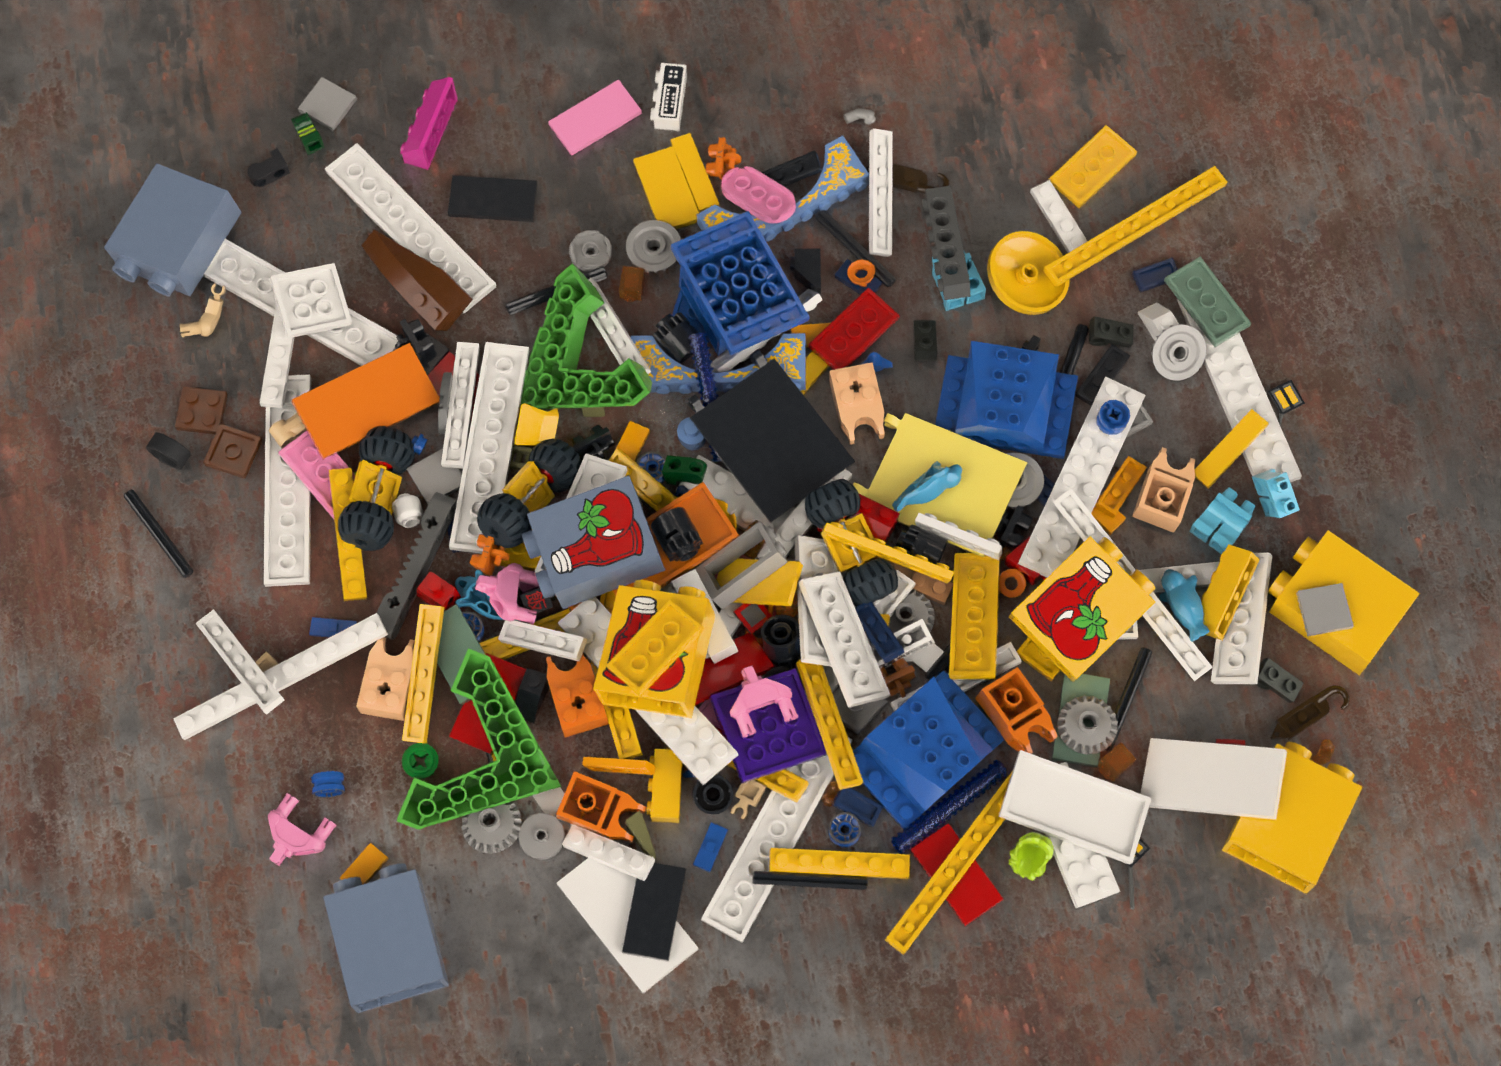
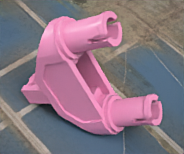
(504, 592)
(758, 694)
(291, 839)

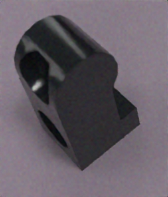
(268, 170)

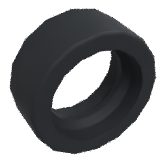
(168, 450)

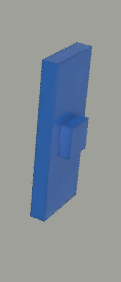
(328, 627)
(710, 847)

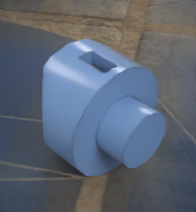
(689, 435)

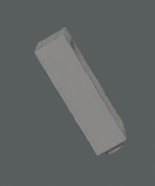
(751, 576)

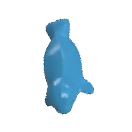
(929, 485)
(473, 598)
(1184, 602)

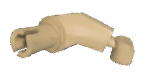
(209, 319)

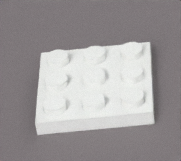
(310, 300)

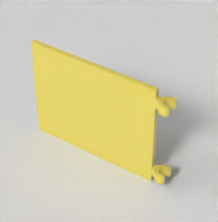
(973, 504)

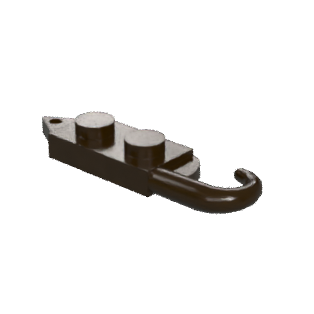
(912, 179)
(1307, 713)

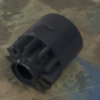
(673, 336)
(677, 534)
(922, 543)
(781, 639)
(715, 805)

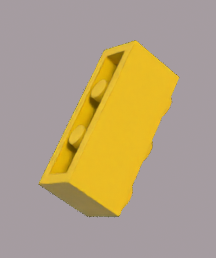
(665, 787)

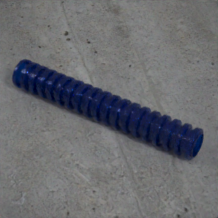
(704, 374)
(949, 806)

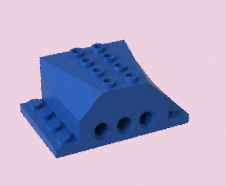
(736, 285)
(1008, 399)
(924, 749)

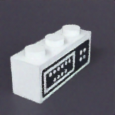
(669, 96)
(912, 639)

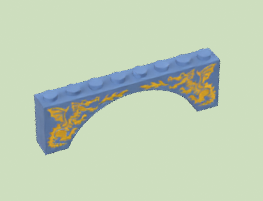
(839, 178)
(673, 377)

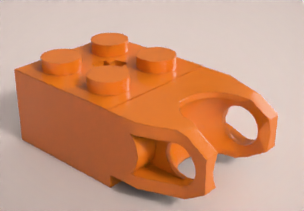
(572, 688)
(1019, 717)
(604, 813)

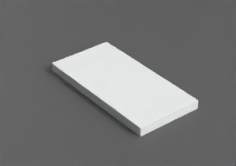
(1214, 778)
(1075, 807)
(604, 902)

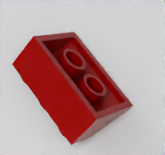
(878, 517)

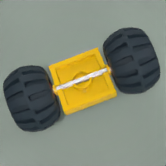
(548, 470)
(834, 504)
(369, 519)

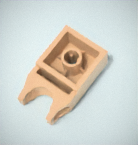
(857, 407)
(1165, 493)
(385, 673)

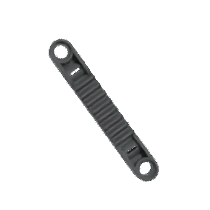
(441, 512)

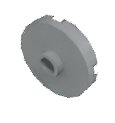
(590, 241)
(546, 847)

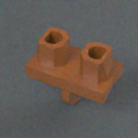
(900, 679)

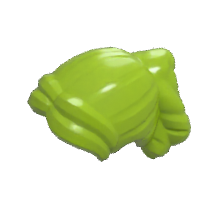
(1031, 855)

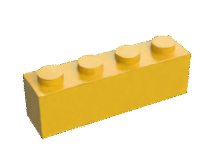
(1227, 589)

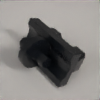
(411, 330)
(595, 444)
(1018, 519)

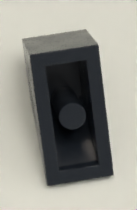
(807, 268)
(531, 694)

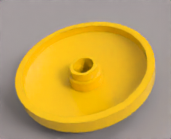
(1018, 274)

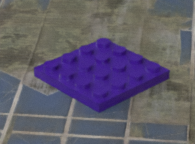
(776, 742)

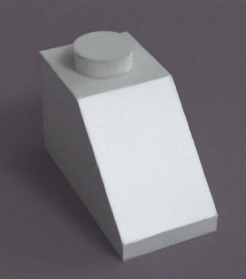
(1157, 319)

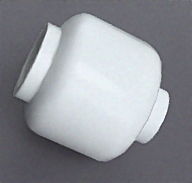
(407, 510)

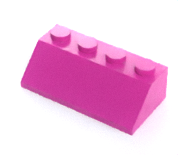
(429, 123)

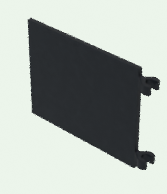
(771, 438)

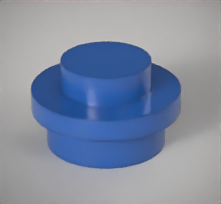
(419, 443)

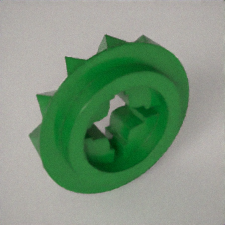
(420, 750)

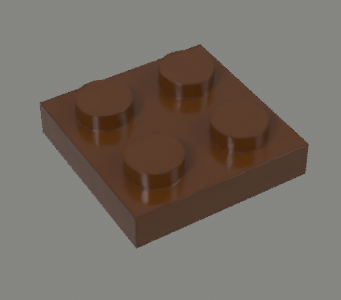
(201, 410)
(232, 451)

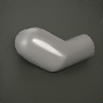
(866, 114)

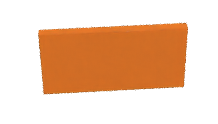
(365, 398)
(712, 528)

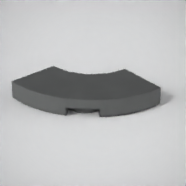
(445, 391)

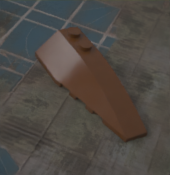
(419, 282)

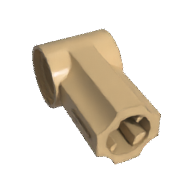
(287, 431)

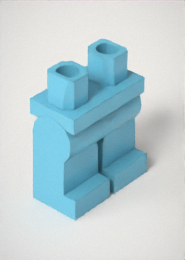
(977, 288)
(1276, 493)
(1227, 514)

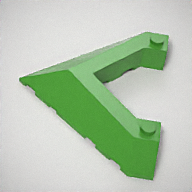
(552, 371)
(516, 773)

